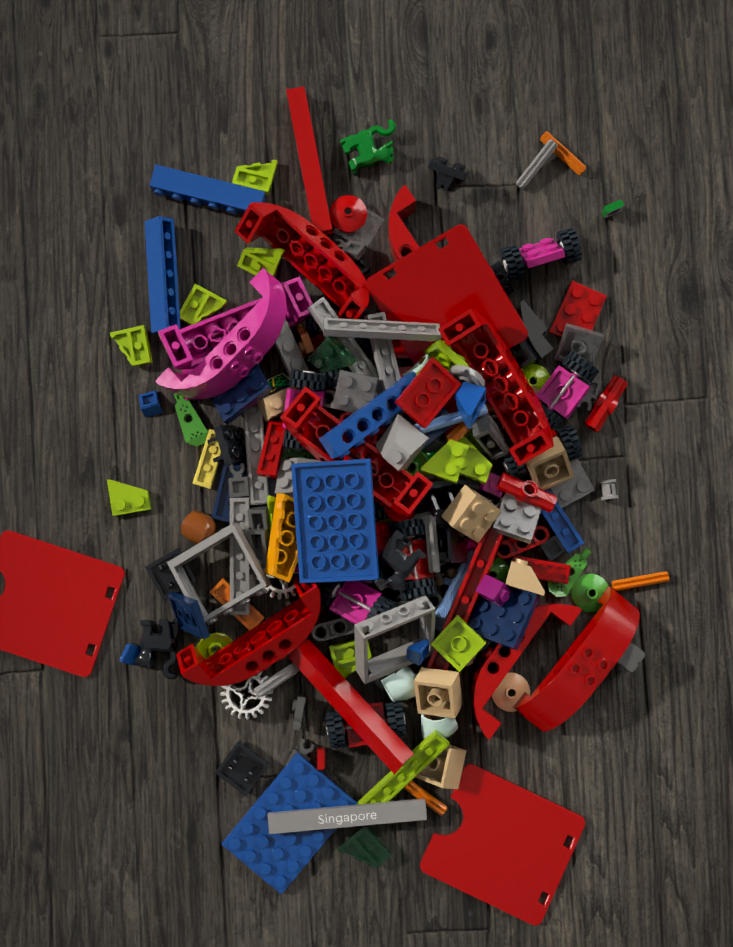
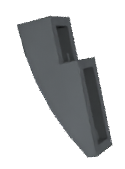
(535, 331)
(259, 532)

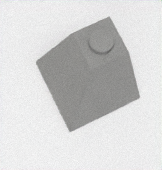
(401, 443)

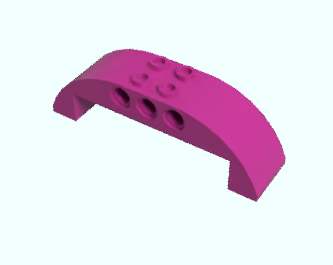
(193, 343)
(239, 349)

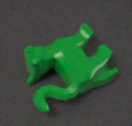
(365, 145)

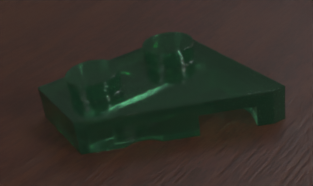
(331, 356)
(366, 847)

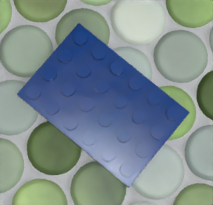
(335, 521)
(283, 855)

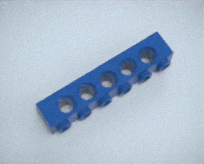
(333, 441)

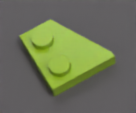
(200, 305)

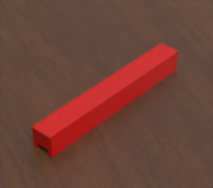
(309, 159)
(467, 596)
(351, 706)

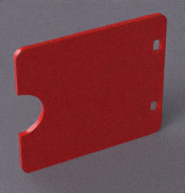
(443, 284)
(54, 602)
(505, 845)

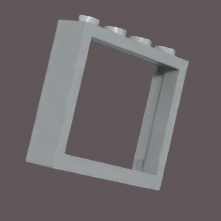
(188, 589)
(396, 658)

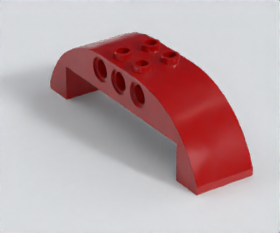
(399, 237)
(309, 253)
(504, 384)
(391, 487)
(257, 647)
(583, 664)
(486, 681)

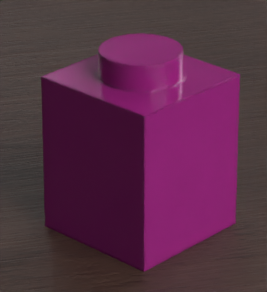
(493, 590)

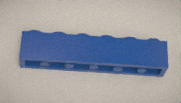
(203, 190)
(162, 273)

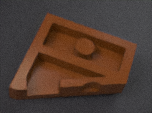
(305, 345)

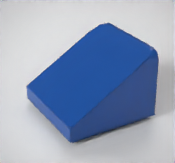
(150, 403)
(417, 652)
(130, 653)

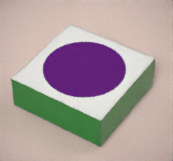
(612, 208)

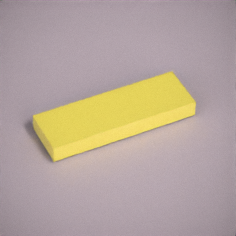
(207, 468)

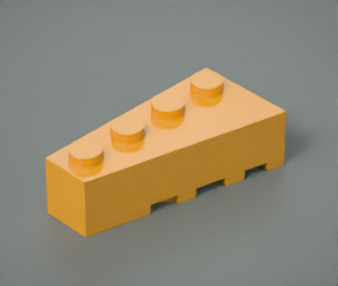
(282, 547)

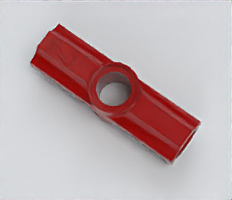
(605, 403)
(518, 487)

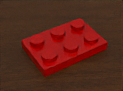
(578, 308)
(428, 393)

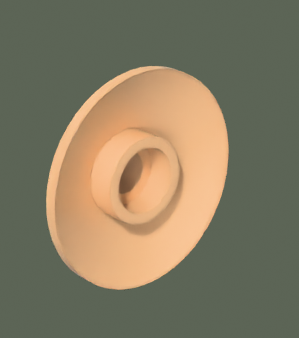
(510, 681)

